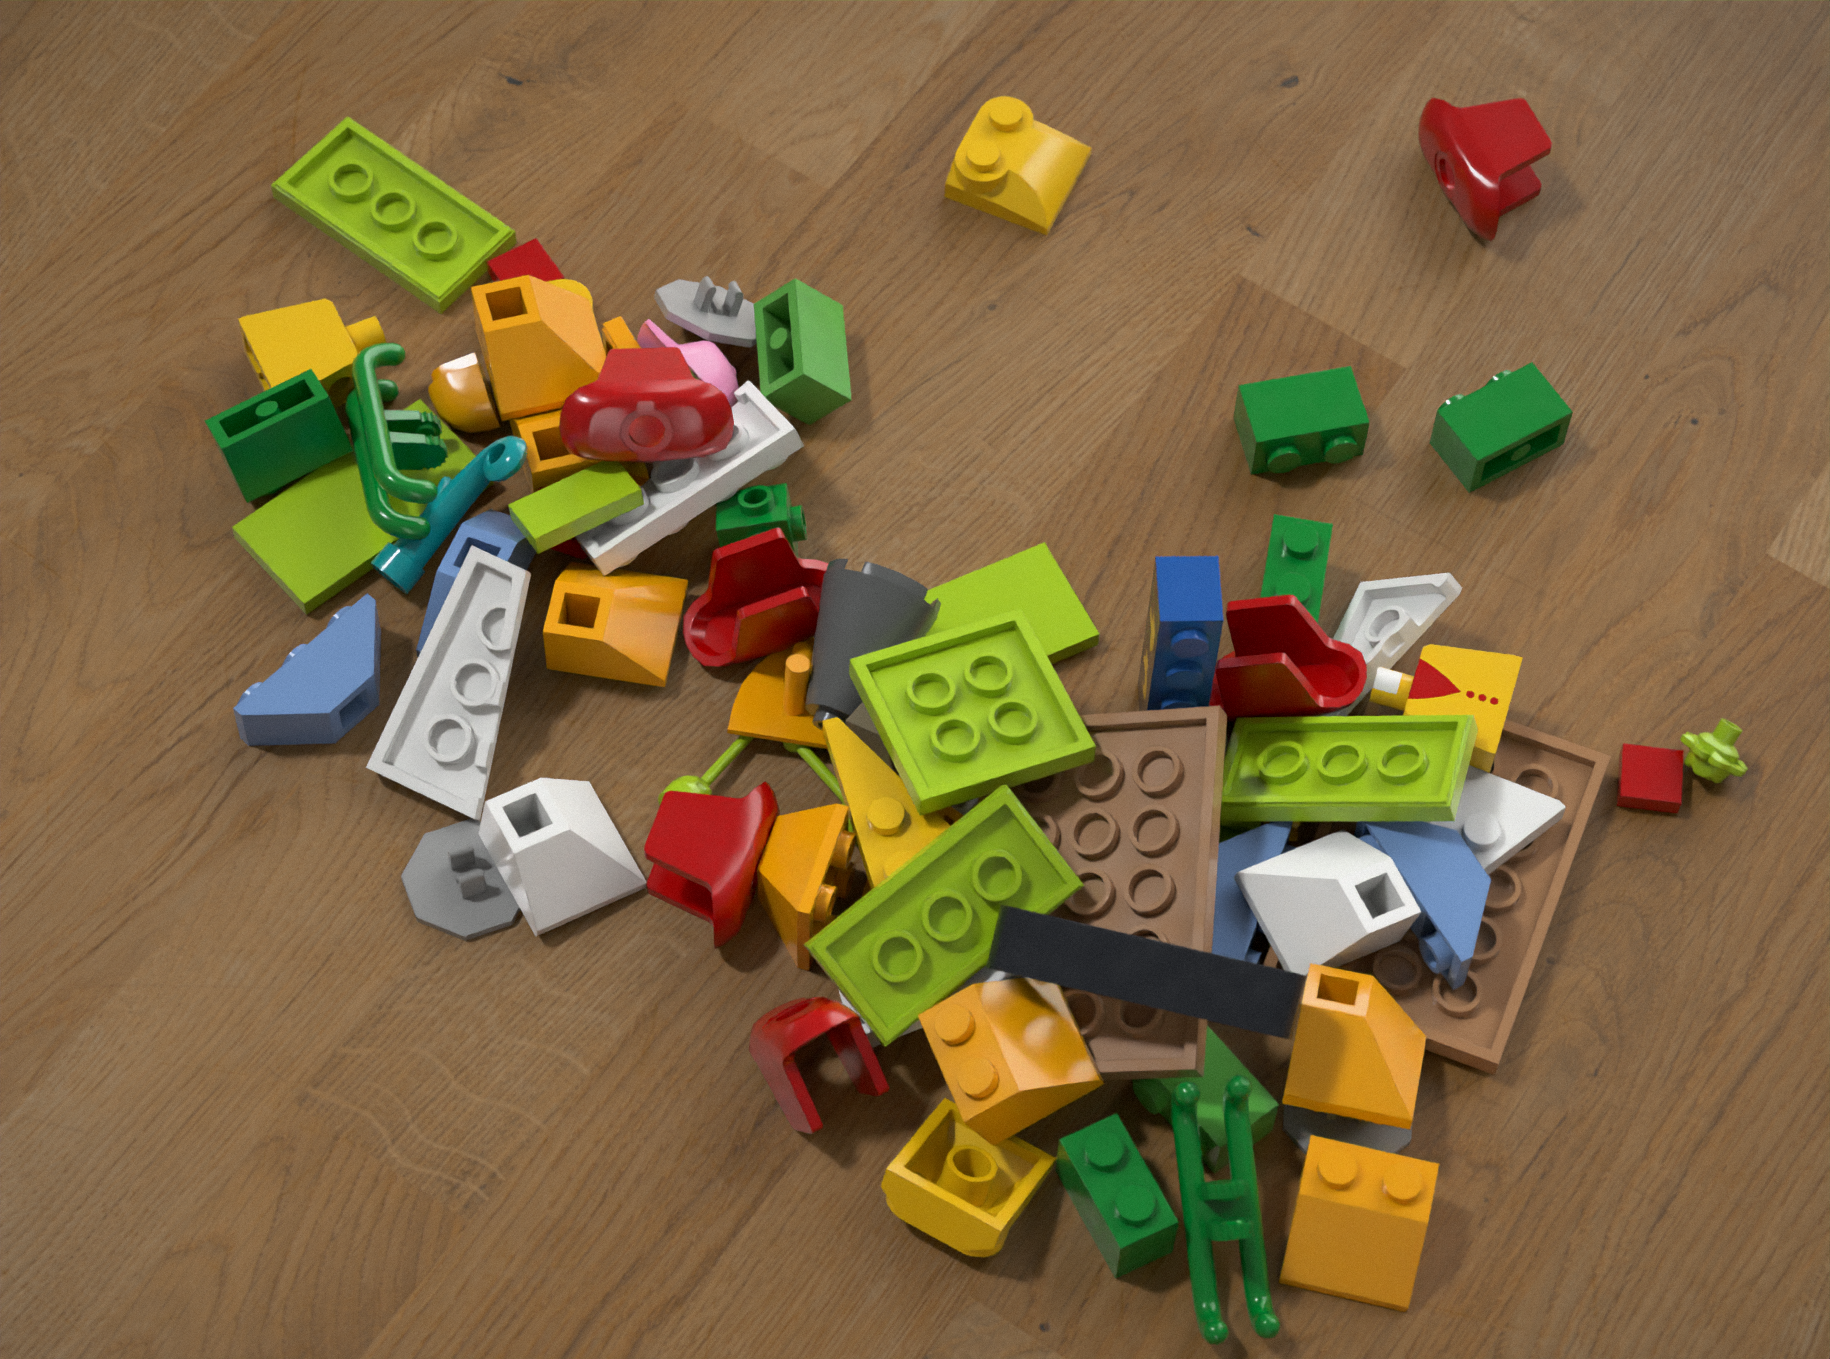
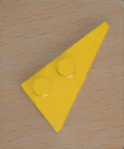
(879, 805)

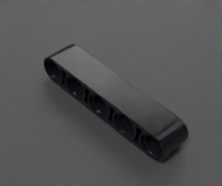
(1147, 972)

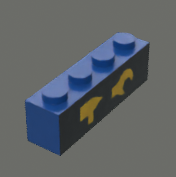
(1181, 633)

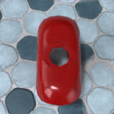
(1484, 157)
(646, 411)
(754, 602)
(1283, 663)
(710, 854)
(793, 1025)

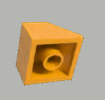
(1009, 1054)
(1359, 1223)

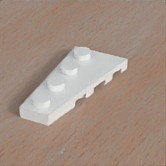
(692, 485)
(455, 696)

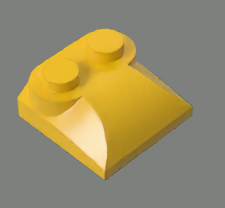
(1015, 166)
(962, 1185)

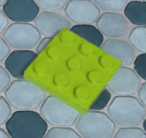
(971, 711)

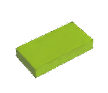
(575, 504)

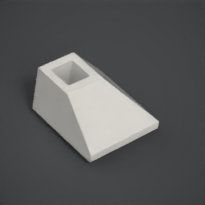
(557, 851)
(1328, 902)

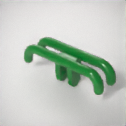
(391, 442)
(1222, 1210)

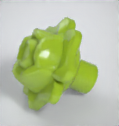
(1714, 753)

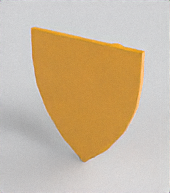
(774, 700)

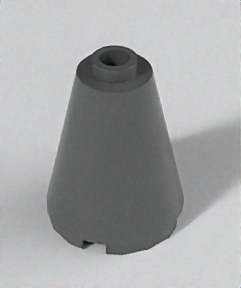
(855, 618)

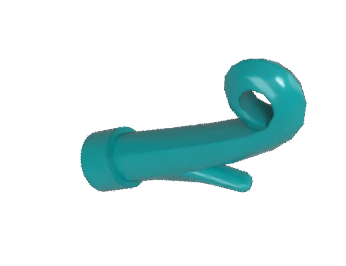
(404, 560)

